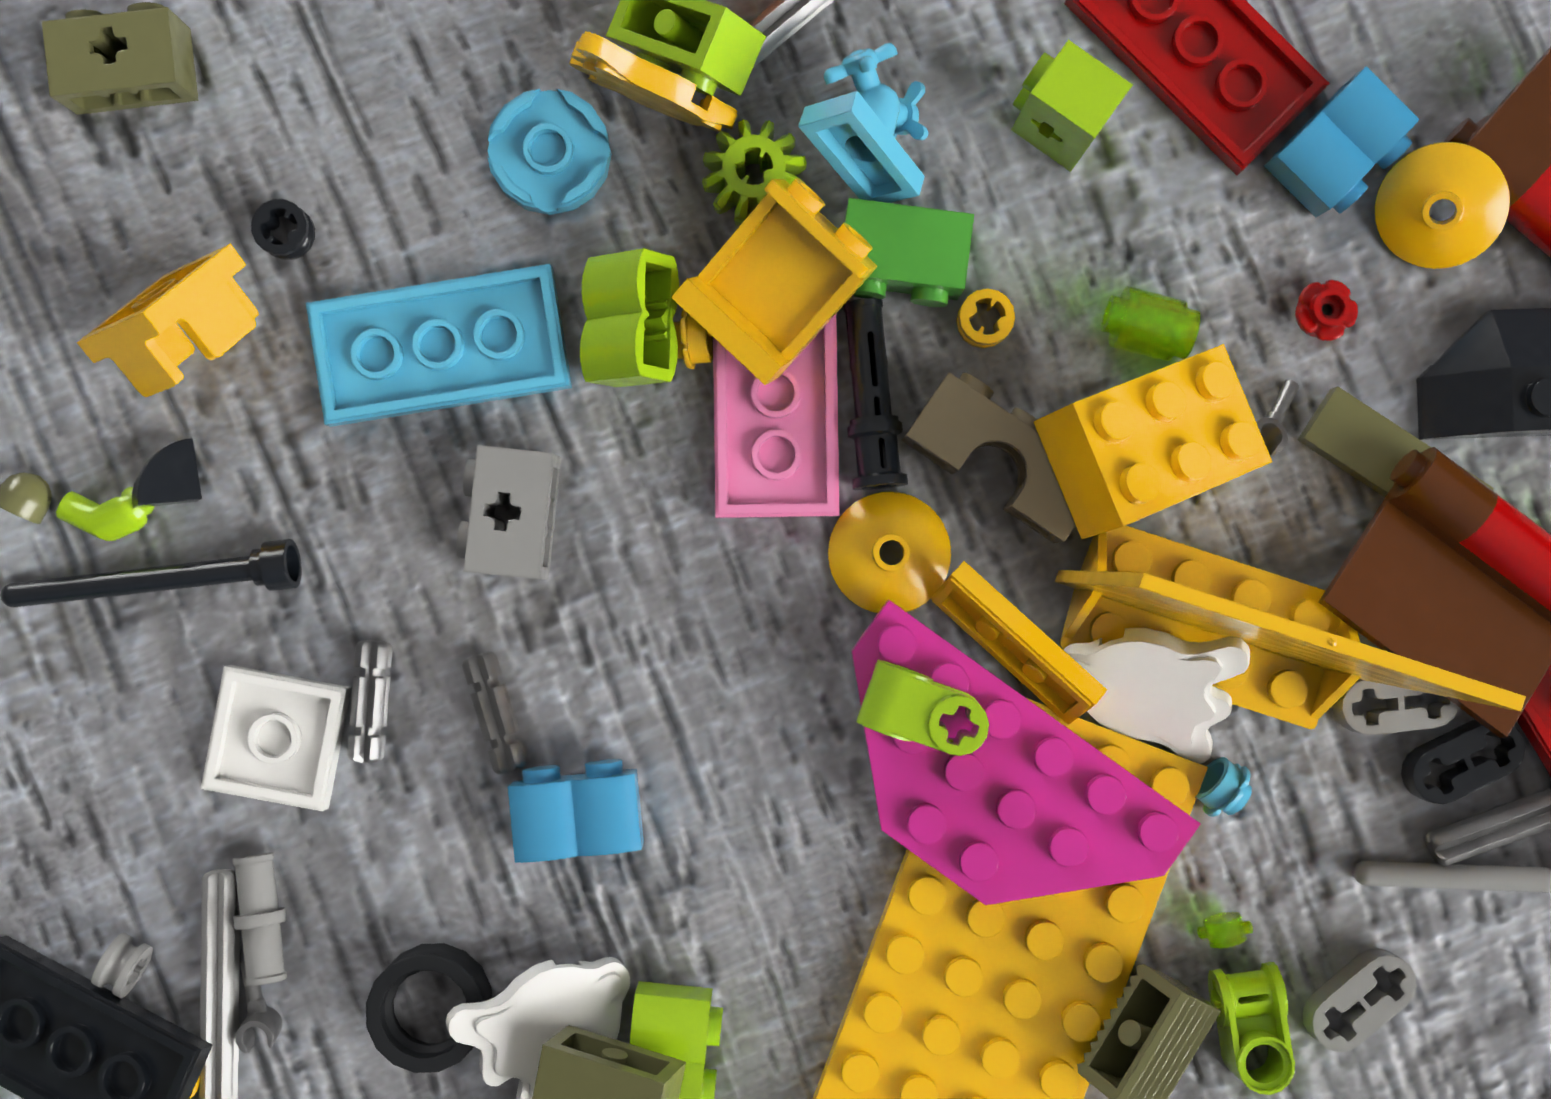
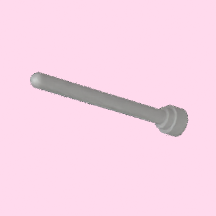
(1453, 876)

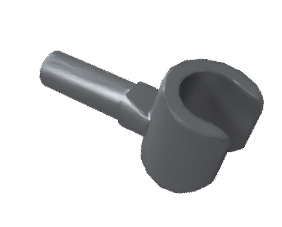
(1271, 425)
(257, 1016)

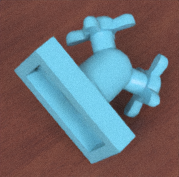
(861, 127)

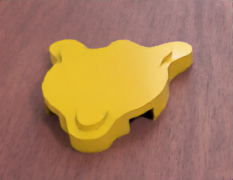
(648, 83)

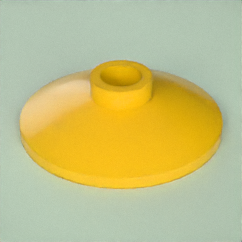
(1437, 173)
(856, 547)

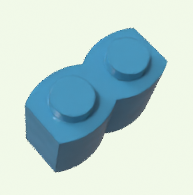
(1342, 143)
(575, 813)

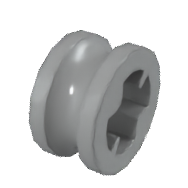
(122, 965)

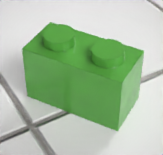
(915, 250)

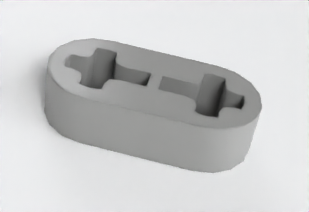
(1396, 716)
(1360, 1002)

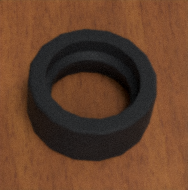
(381, 1020)

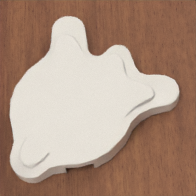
(1163, 686)
(535, 1009)

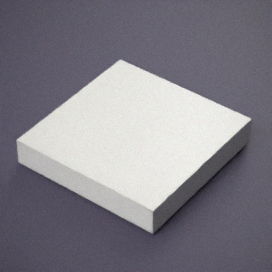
(276, 738)

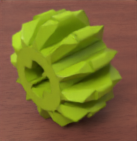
(731, 165)

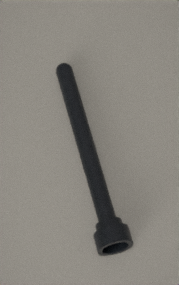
(273, 565)

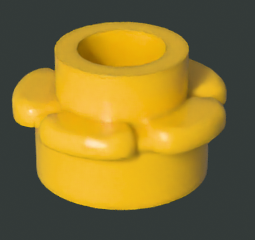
(694, 342)

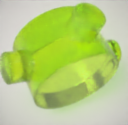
(1225, 930)

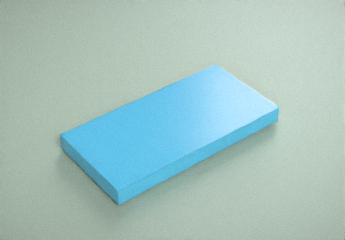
(438, 345)

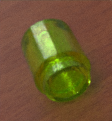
(1150, 324)

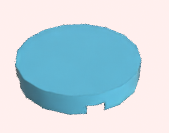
(549, 151)

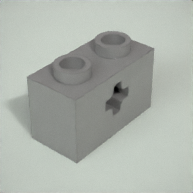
(533, 485)

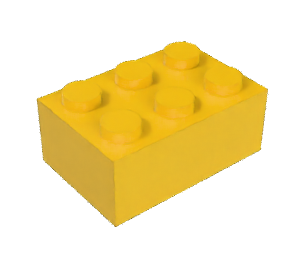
(1152, 442)

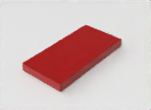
(1211, 67)

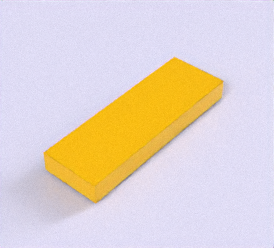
(1018, 644)

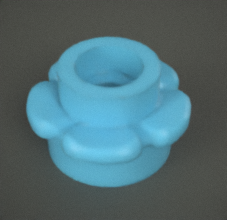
(1224, 787)

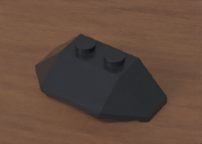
(1491, 380)

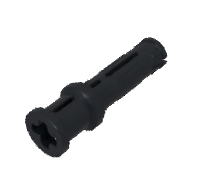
(874, 425)

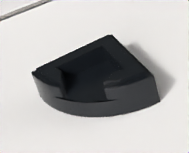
(168, 477)

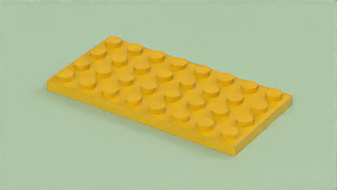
(1002, 992)

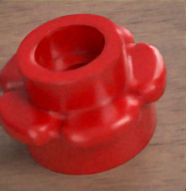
(1314, 321)

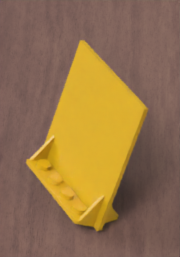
(1298, 648)

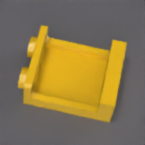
(777, 280)

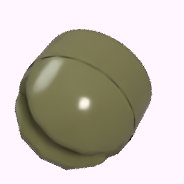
(26, 496)

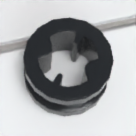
(267, 219)

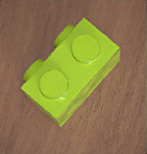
(691, 39)

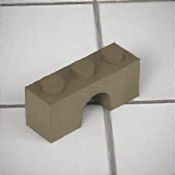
(963, 419)

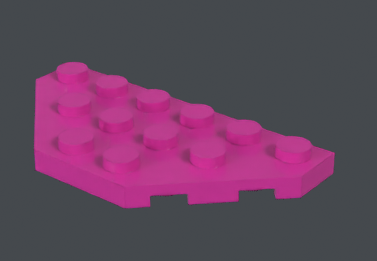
(1026, 808)

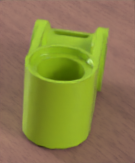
(910, 709)
(1250, 1016)

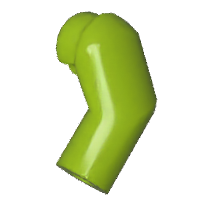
(106, 520)

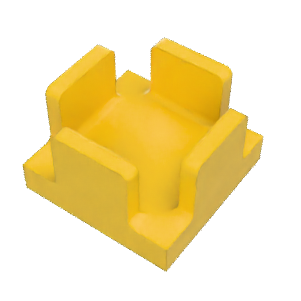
(145, 331)

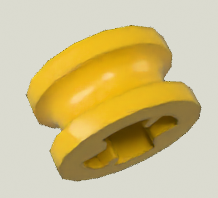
(968, 310)

